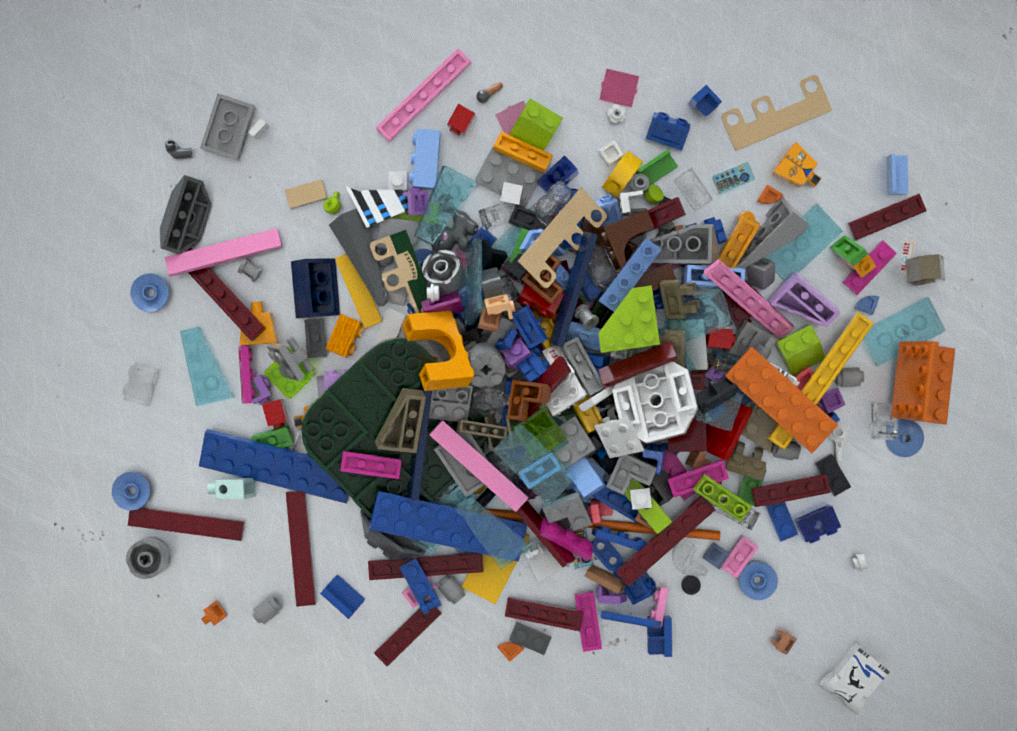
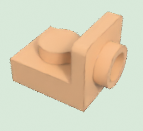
(498, 304)

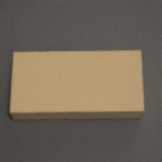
(306, 194)

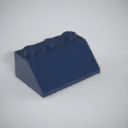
(315, 288)

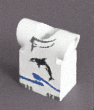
(855, 678)

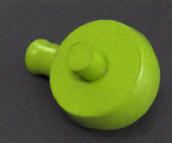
(332, 204)

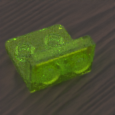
(288, 387)

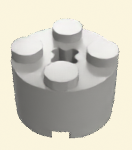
(444, 270)
(487, 365)
(138, 562)

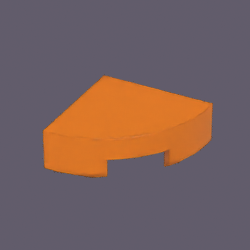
(769, 195)
(510, 649)

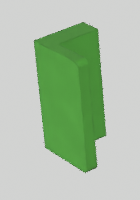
(658, 167)

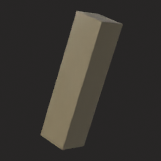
(481, 429)

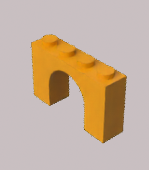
(442, 329)

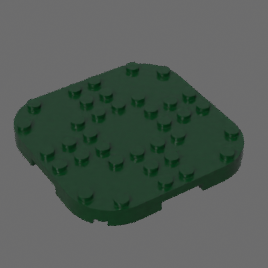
(354, 412)

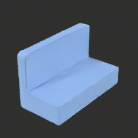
(897, 175)

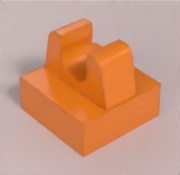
(214, 613)

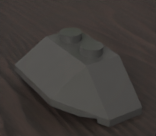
(184, 215)
(392, 545)

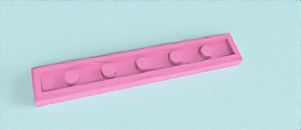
(423, 95)
(223, 252)
(748, 299)
(478, 465)

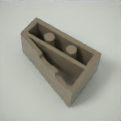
(925, 269)
(403, 423)
(759, 428)

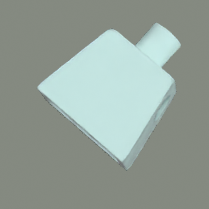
(233, 488)

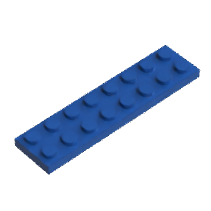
(268, 465)
(429, 522)

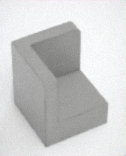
(761, 273)

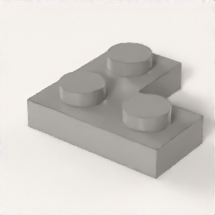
(579, 443)
(628, 468)
(571, 507)

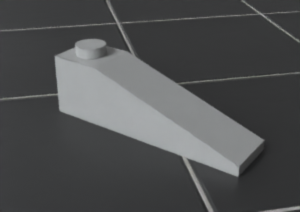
(779, 229)
(689, 246)

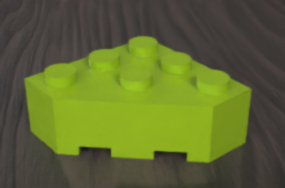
(632, 323)

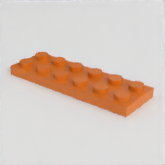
(781, 400)

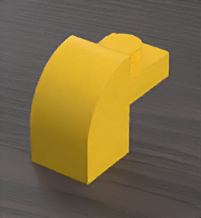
(622, 174)

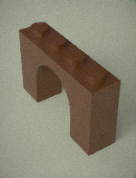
(618, 235)

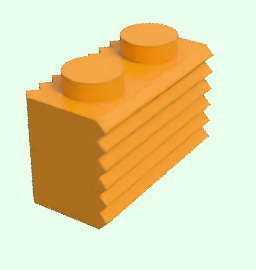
(344, 336)

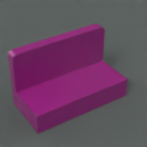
(447, 302)

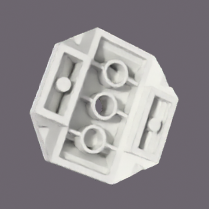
(669, 418)

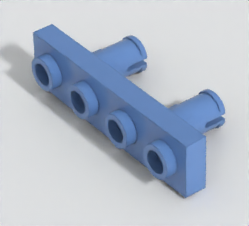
(630, 275)

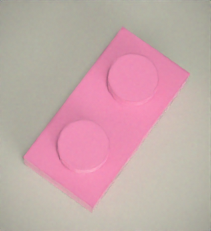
(739, 556)
(660, 598)

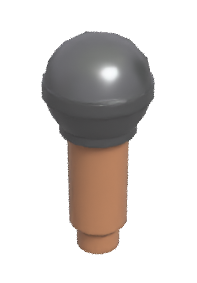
(484, 95)

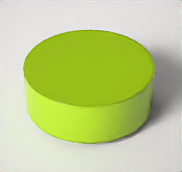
(654, 194)

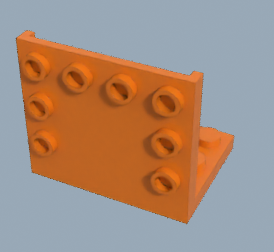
(923, 382)

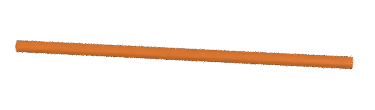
(617, 525)

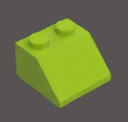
(536, 125)
(800, 349)

